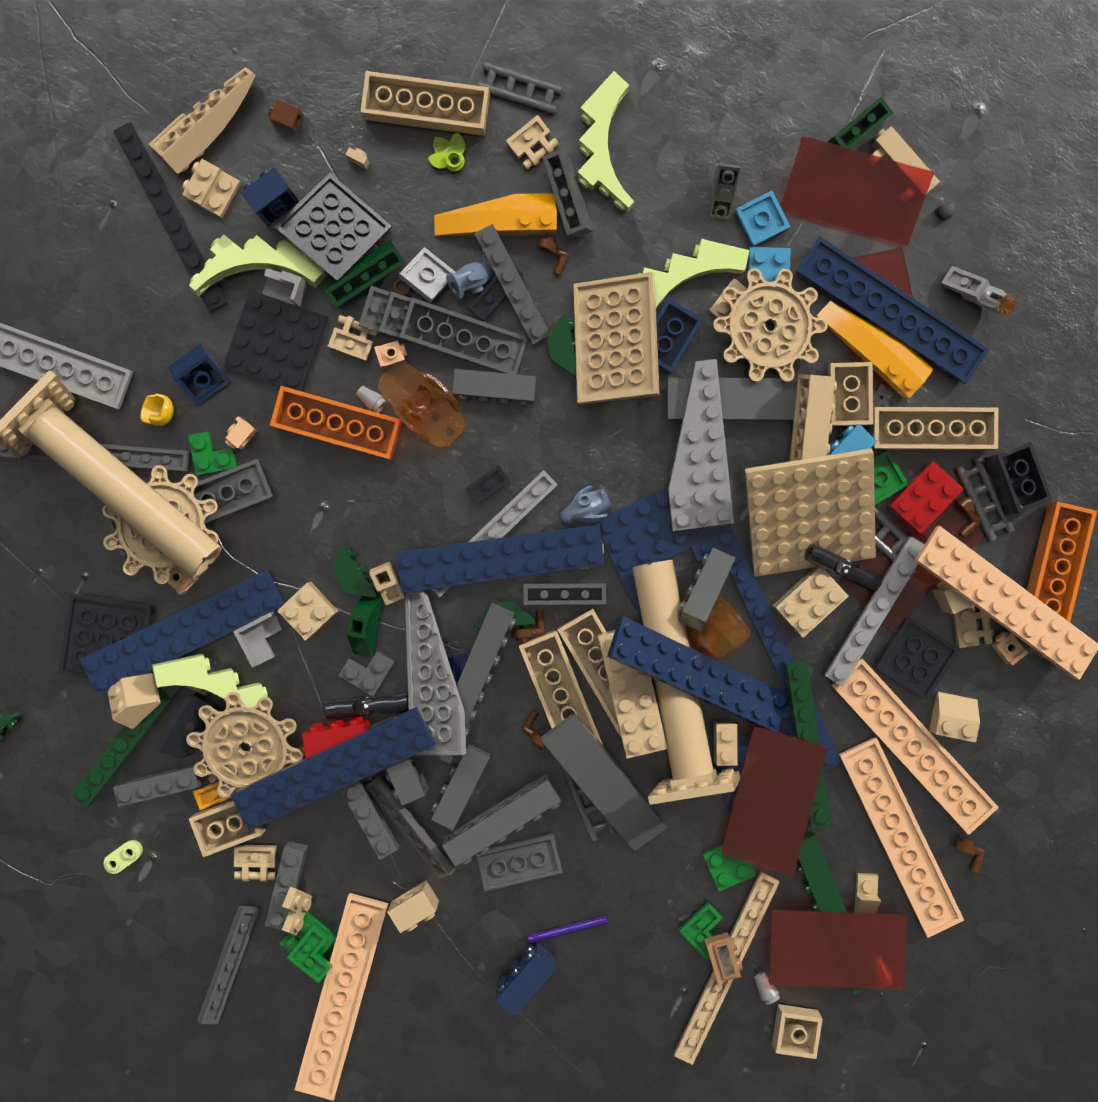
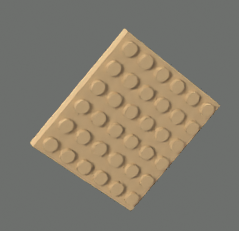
(811, 502)

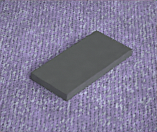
(519, 862)

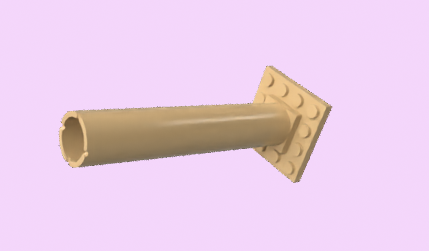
(41, 421)
(679, 711)

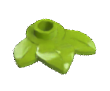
(446, 151)

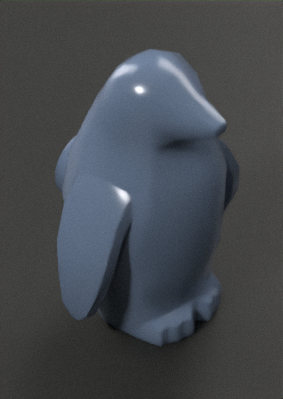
(470, 277)
(586, 507)

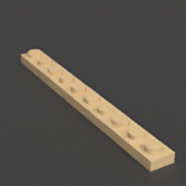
(715, 993)

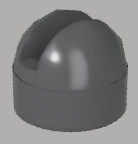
(947, 210)

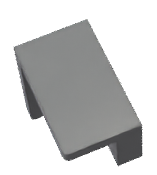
(285, 287)
(253, 638)

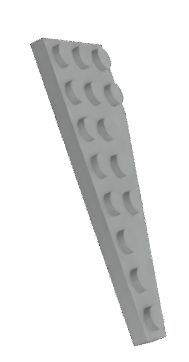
(700, 475)
(431, 679)

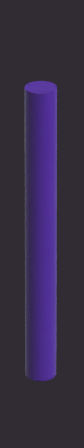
(567, 929)

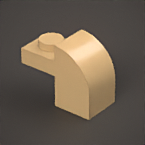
(386, 582)

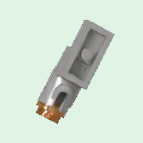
(978, 291)

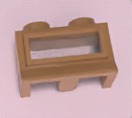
(722, 957)

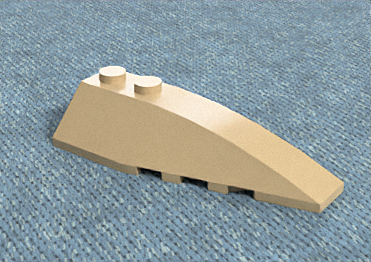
(192, 134)

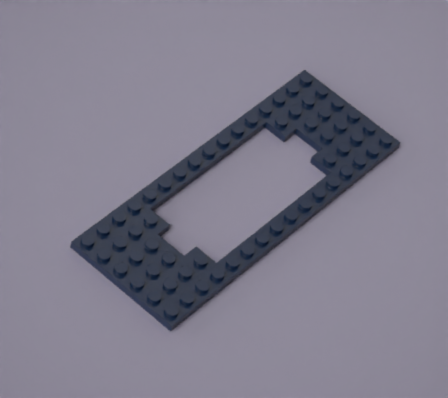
(643, 536)

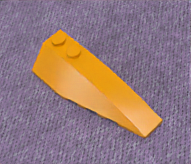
(509, 214)
(890, 357)

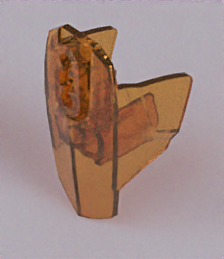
(417, 399)
(722, 631)

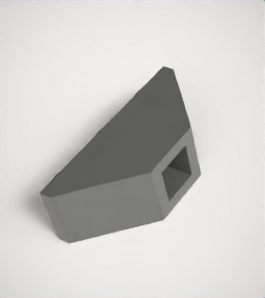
(723, 190)

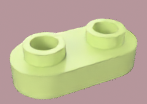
(122, 857)

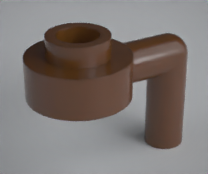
(549, 246)
(966, 507)
(523, 634)
(534, 735)
(968, 847)

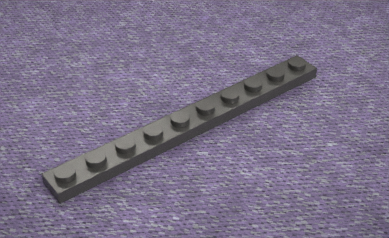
(130, 456)

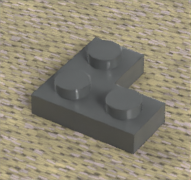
(367, 678)

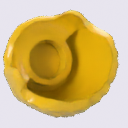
(157, 410)

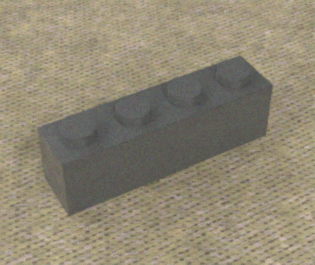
(567, 194)
(494, 386)
(706, 590)
(564, 593)
(157, 785)
(458, 791)
(371, 819)
(288, 876)

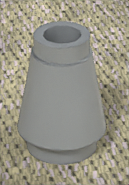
(373, 401)
(767, 992)

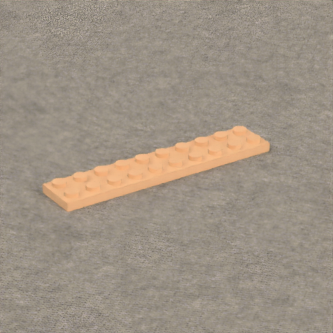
(1007, 602)
(916, 747)
(901, 837)
(341, 996)

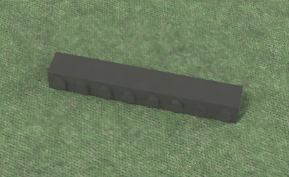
(480, 661)

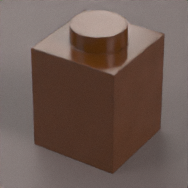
(285, 115)

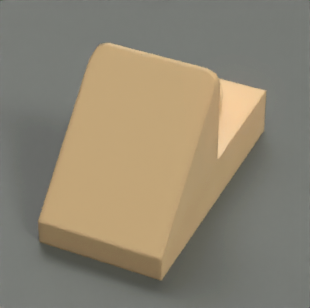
(866, 893)

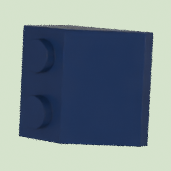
(198, 374)

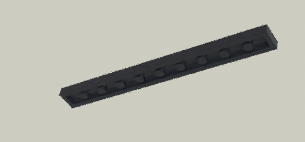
(167, 210)

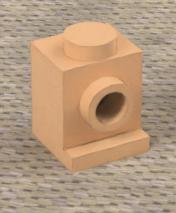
(385, 360)
(240, 434)
(184, 583)
(1001, 645)

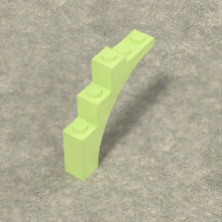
(594, 143)
(256, 255)
(710, 258)
(193, 672)

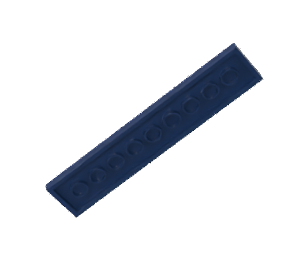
(892, 310)
(500, 558)
(183, 631)
(697, 674)
(333, 768)

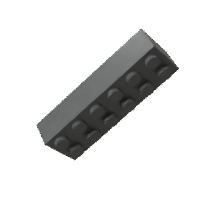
(501, 820)

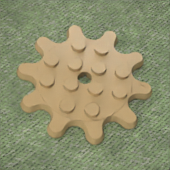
(791, 321)
(140, 550)
(236, 725)

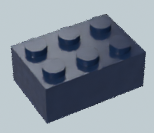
(269, 196)
(674, 332)
(525, 978)

